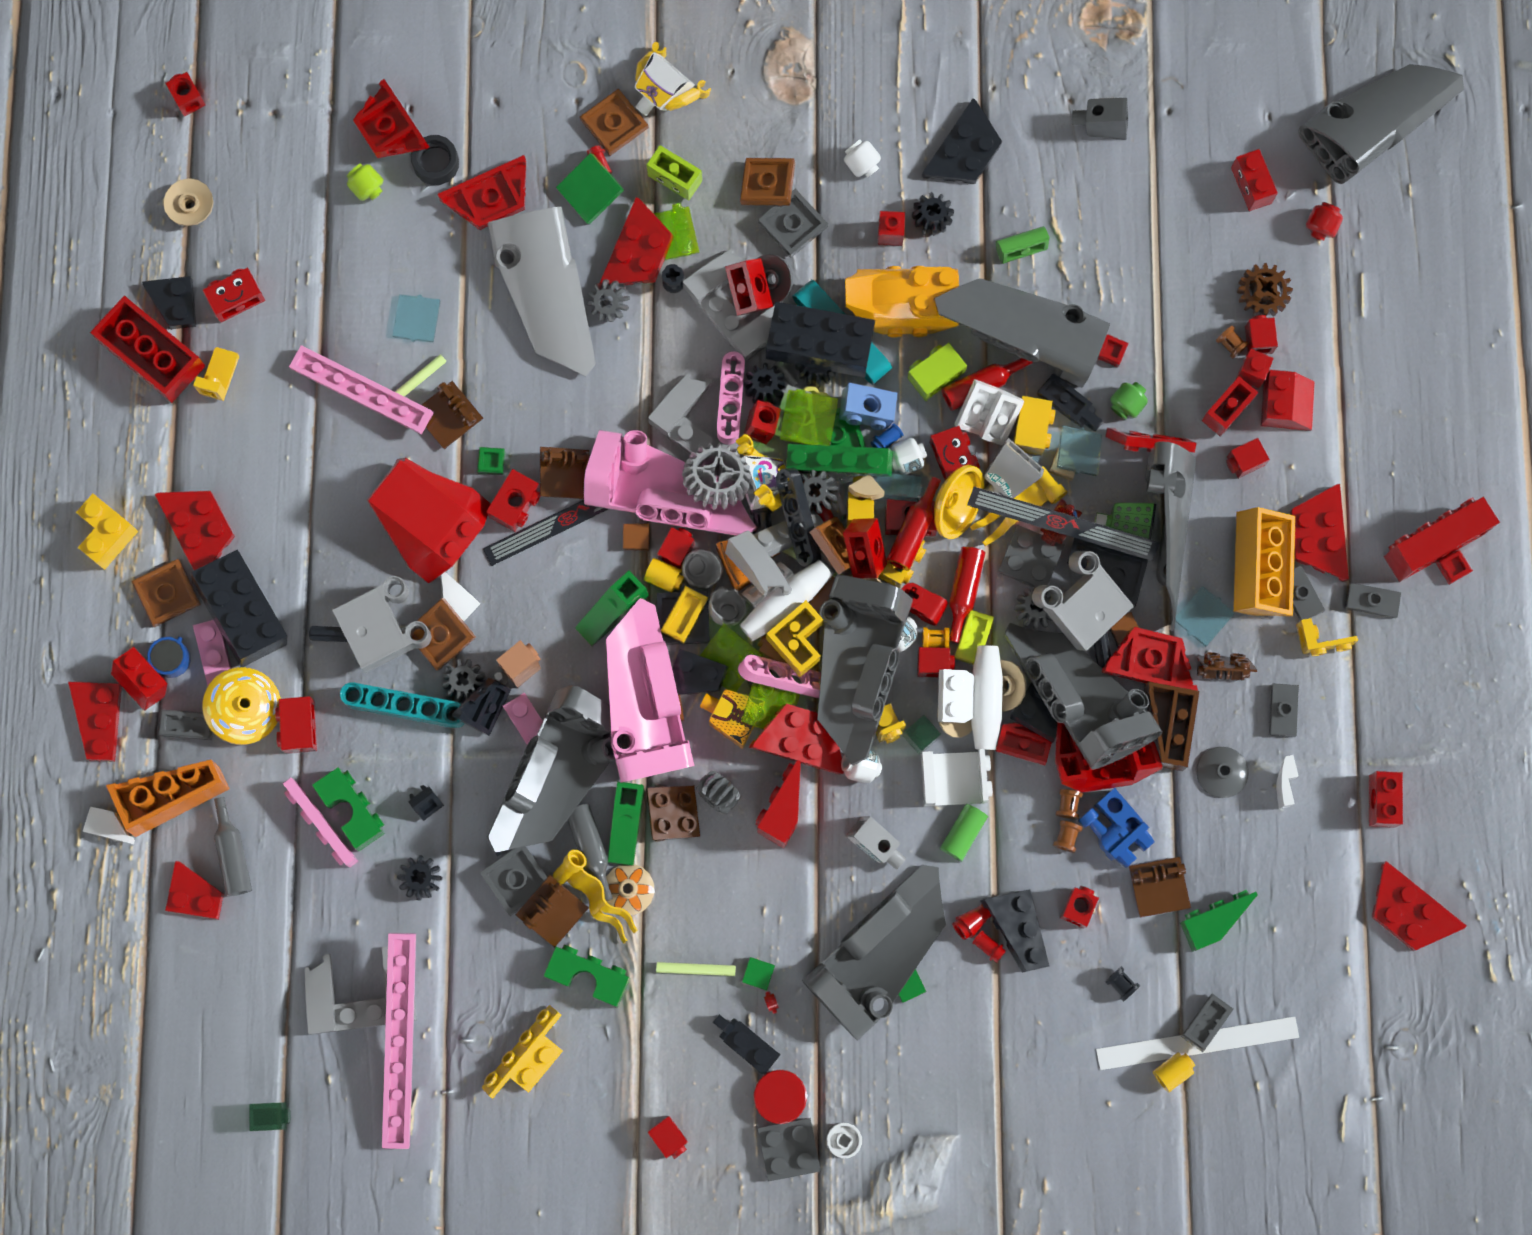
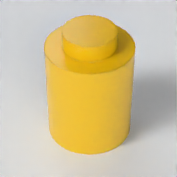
(664, 575)
(1174, 1071)

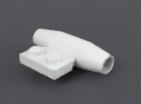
(775, 606)
(974, 697)

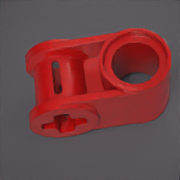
(925, 604)

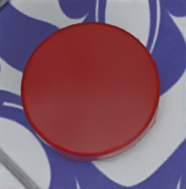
(780, 1096)

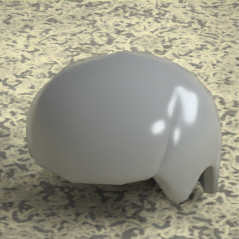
(701, 568)
(727, 607)

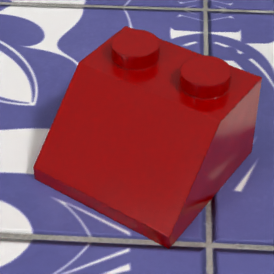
(1287, 401)

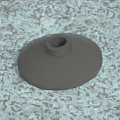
(776, 265)
(1213, 781)

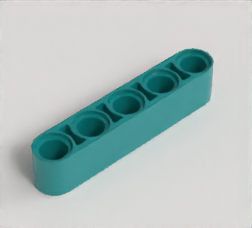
(813, 296)
(394, 697)

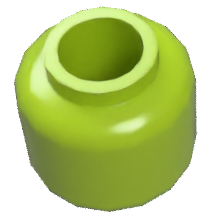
(365, 182)

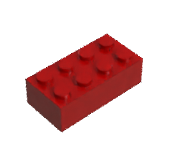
(148, 349)
(1440, 538)

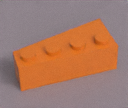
(160, 797)

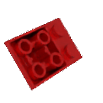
(782, 816)

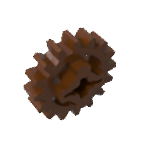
(1270, 297)

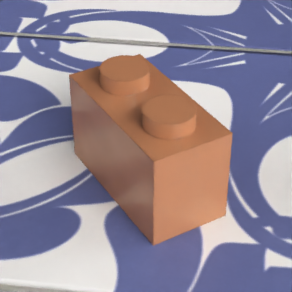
(519, 663)

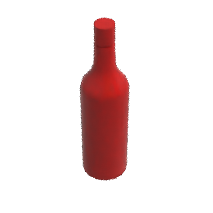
(992, 374)
(913, 529)
(965, 588)

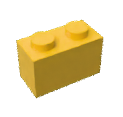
(1033, 425)

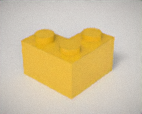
(109, 534)
(790, 638)

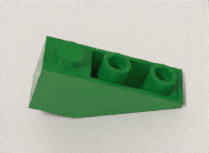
(611, 608)
(625, 823)
(1214, 924)

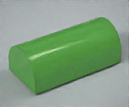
(1022, 244)
(964, 832)

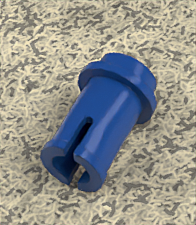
(888, 437)

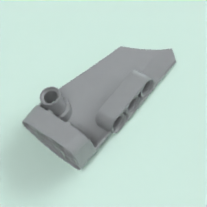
(545, 285)

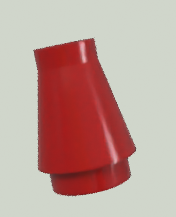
(971, 921)

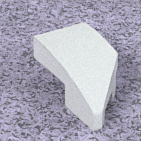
(457, 597)
(1287, 772)
(106, 824)

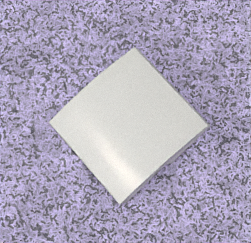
(989, 412)

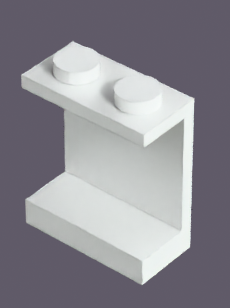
(955, 778)

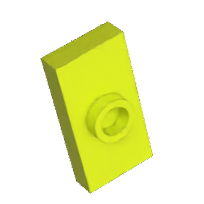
(973, 634)

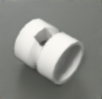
(844, 1140)

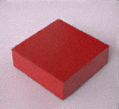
(1112, 350)
(1454, 567)

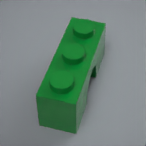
(363, 826)
(609, 982)

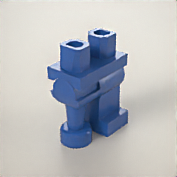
(1124, 830)

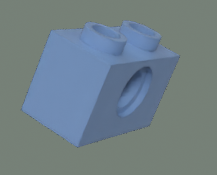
(880, 401)

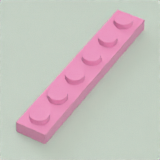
(361, 389)

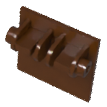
(451, 415)
(563, 472)
(1236, 663)
(673, 812)
(1160, 886)
(552, 911)

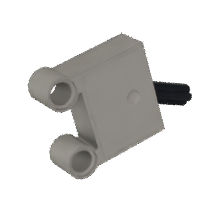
(1087, 607)
(372, 627)

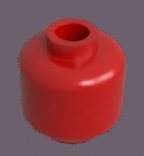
(1324, 221)

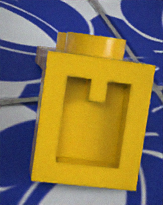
(218, 374)
(896, 578)
(1309, 635)
(889, 726)

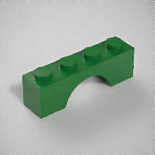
(840, 459)

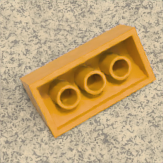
(1264, 563)

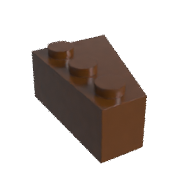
(1175, 714)

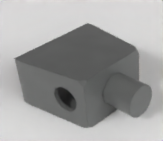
(1104, 118)

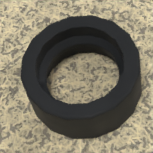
(440, 177)

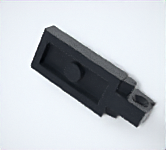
(1070, 403)
(747, 1044)

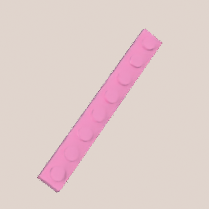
(399, 1040)

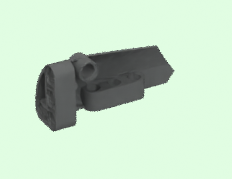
(1028, 326)
(1171, 473)
(555, 770)

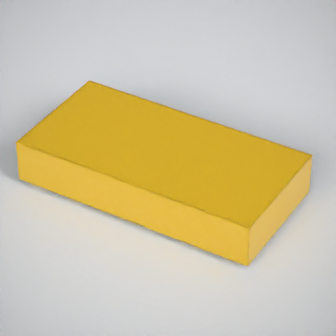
(684, 614)

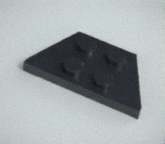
(966, 148)

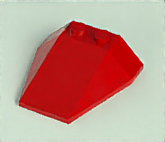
(428, 517)
(1124, 772)

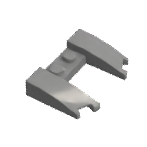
(705, 289)
(671, 414)
(754, 552)
(327, 1016)

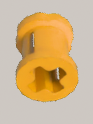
(935, 638)

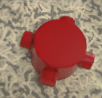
(771, 1002)

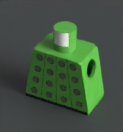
(1130, 518)

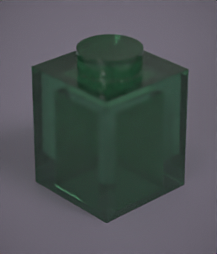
(921, 735)
(269, 1116)

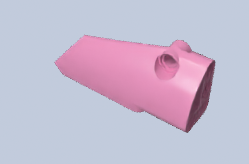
(648, 482)
(644, 698)

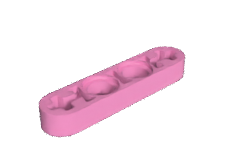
(728, 397)
(757, 670)

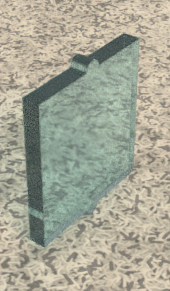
(416, 318)
(1079, 451)
(901, 487)
(1204, 616)

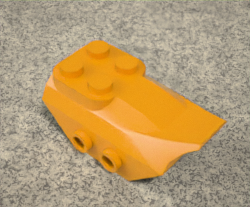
(901, 298)

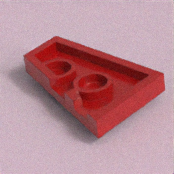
(1136, 439)
(98, 717)

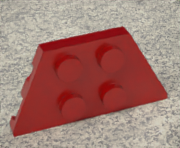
(388, 125)
(490, 194)
(639, 248)
(197, 524)
(1321, 533)
(1151, 658)
(800, 736)
(1410, 911)

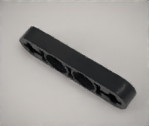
(795, 517)

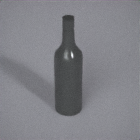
(590, 844)
(230, 853)

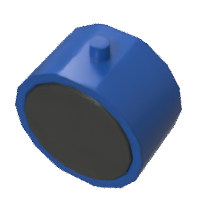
(169, 657)

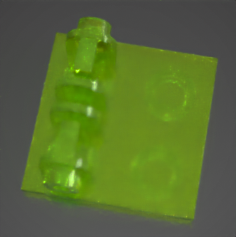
(680, 224)
(808, 418)
(729, 650)
(765, 702)

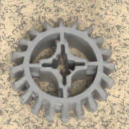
(701, 478)

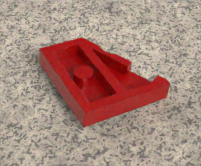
(1023, 743)
(193, 894)

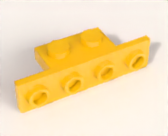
(528, 1058)

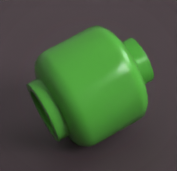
(1128, 400)

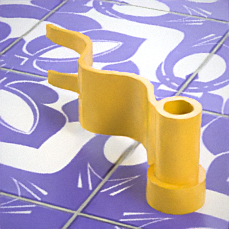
(1038, 493)
(572, 872)

